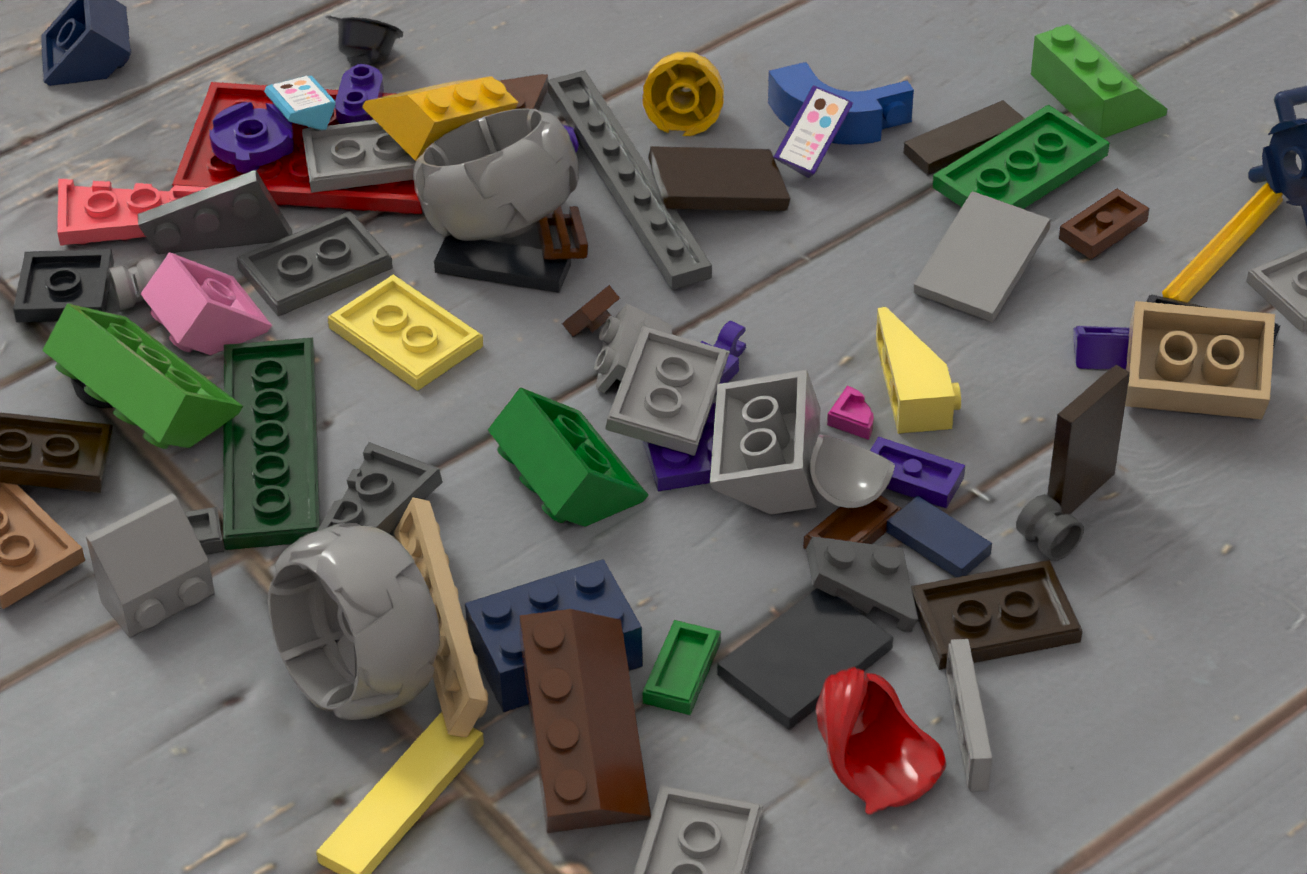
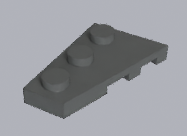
(216, 217)
(382, 489)

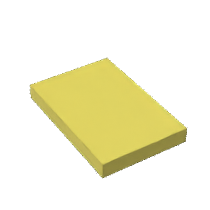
(405, 332)

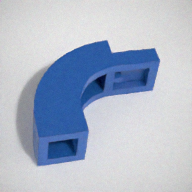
(866, 119)

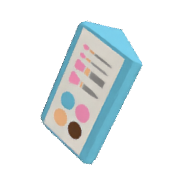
(302, 101)

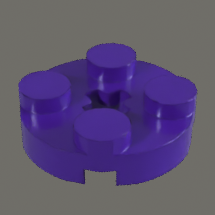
(268, 139)

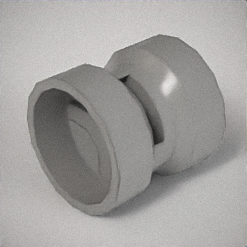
(123, 285)

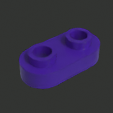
(355, 88)

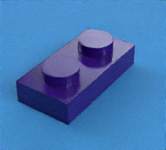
(920, 472)

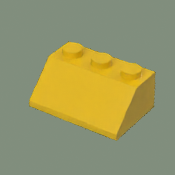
(428, 113)

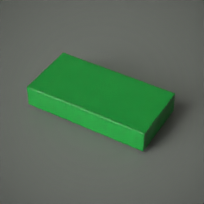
(681, 667)

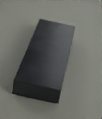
(501, 264)

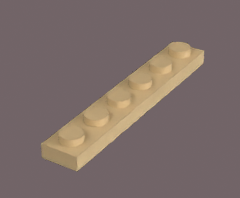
(456, 664)

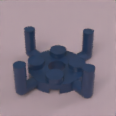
(1279, 158)

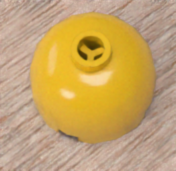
(683, 93)

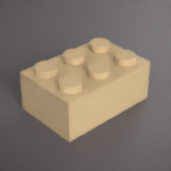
(1200, 360)

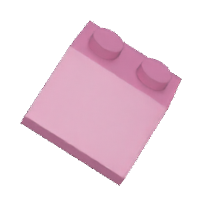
(202, 306)

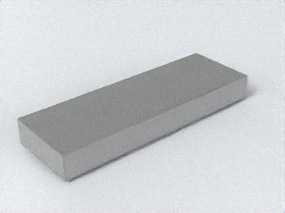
(968, 715)

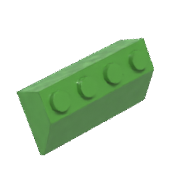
(138, 377)

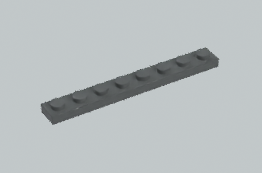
(629, 180)

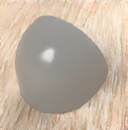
(848, 472)

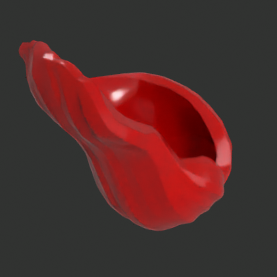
(874, 741)

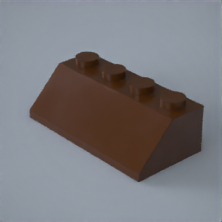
(583, 720)

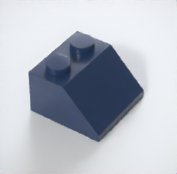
(85, 42)

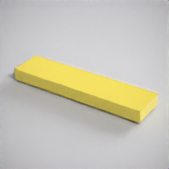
(398, 800)

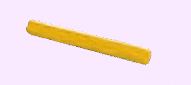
(1223, 245)

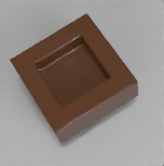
(593, 313)

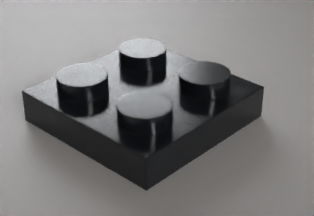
(62, 277)

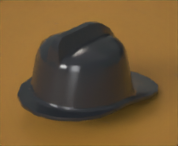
(365, 39)

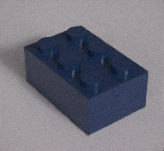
(496, 623)

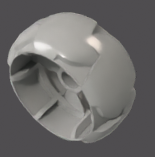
(496, 175)
(353, 621)

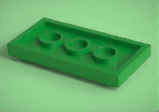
(1024, 160)

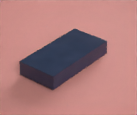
(939, 537)

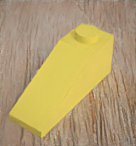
(914, 378)

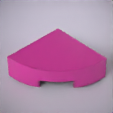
(852, 414)

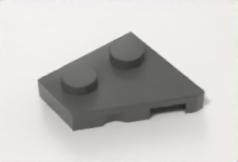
(864, 576)

